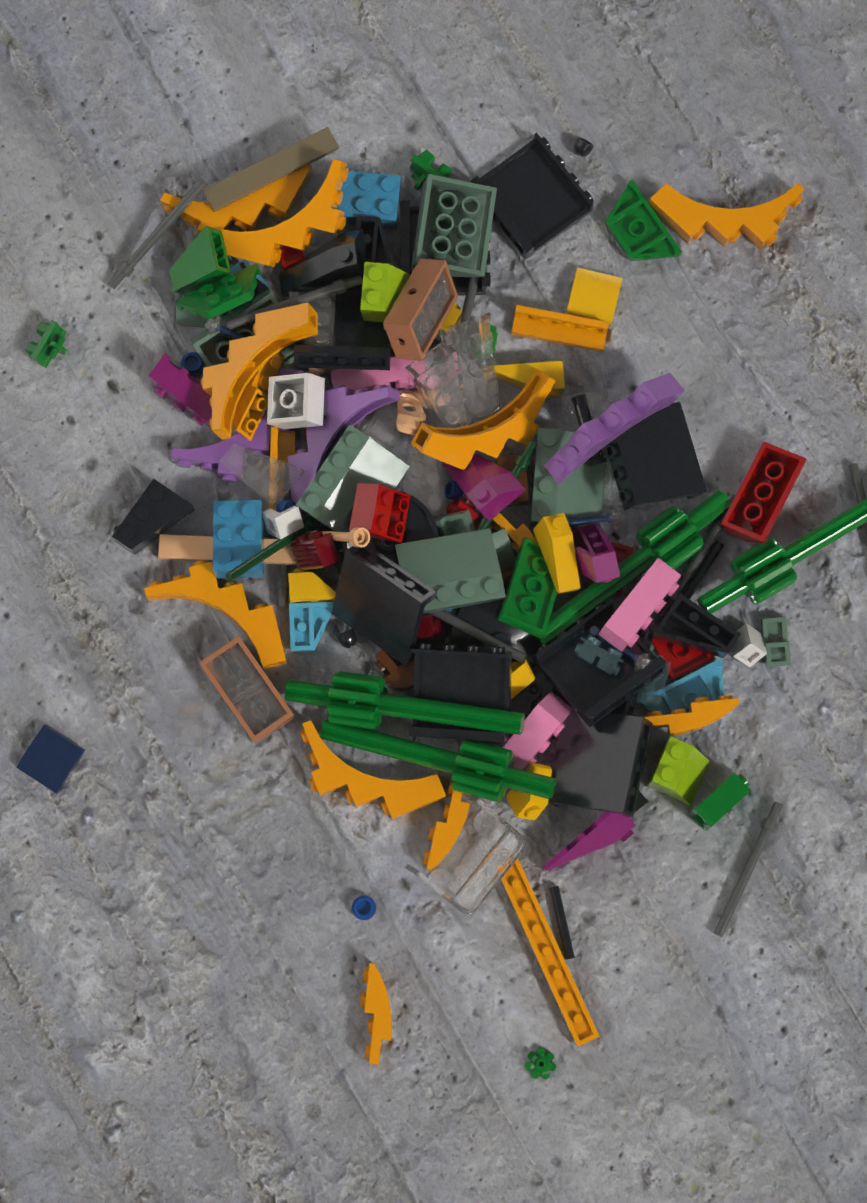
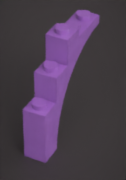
(342, 408)
(617, 419)
(209, 456)

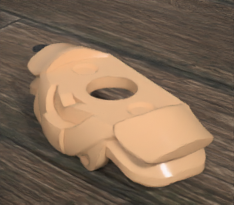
(409, 421)

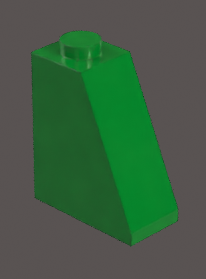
(201, 263)
(720, 801)

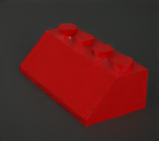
(762, 493)

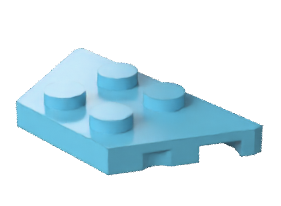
(702, 683)

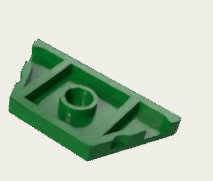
(639, 228)
(222, 295)

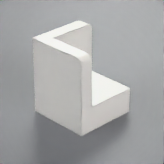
(283, 523)
(749, 646)

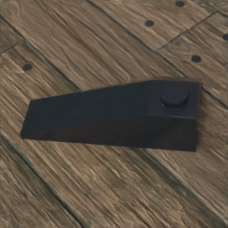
(335, 260)

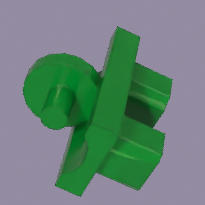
(422, 167)
(49, 345)

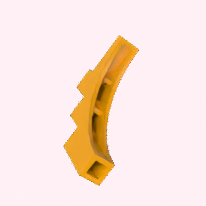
(247, 212)
(319, 214)
(724, 224)
(246, 355)
(488, 436)
(231, 600)
(334, 774)

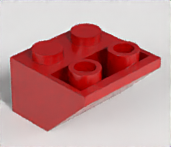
(380, 511)

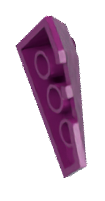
(486, 485)
(602, 833)

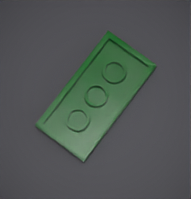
(529, 592)

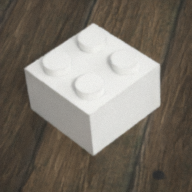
(295, 401)

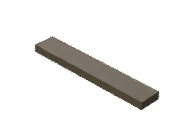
(271, 169)

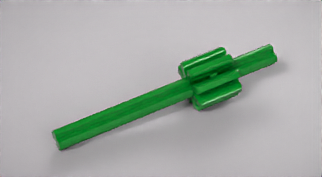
(668, 537)
(769, 566)
(363, 699)
(476, 771)

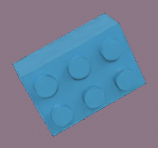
(371, 196)
(237, 536)

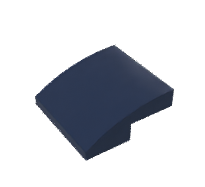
(50, 758)

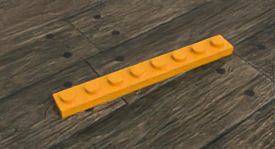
(549, 955)

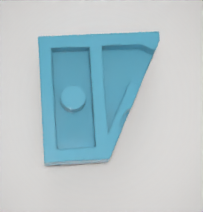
(308, 624)

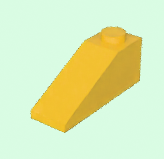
(521, 374)
(558, 551)

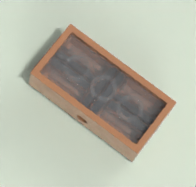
(420, 309)
(247, 690)

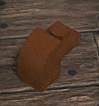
(400, 677)

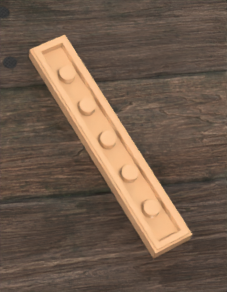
(201, 548)

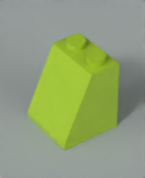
(380, 289)
(678, 771)

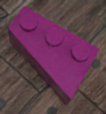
(181, 389)
(595, 554)

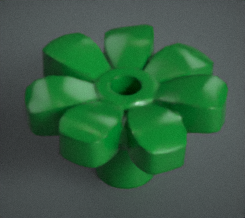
(534, 1062)

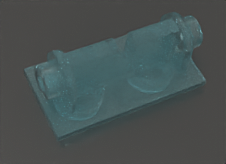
(592, 648)
(653, 693)

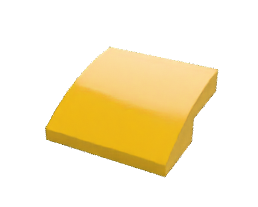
(594, 295)

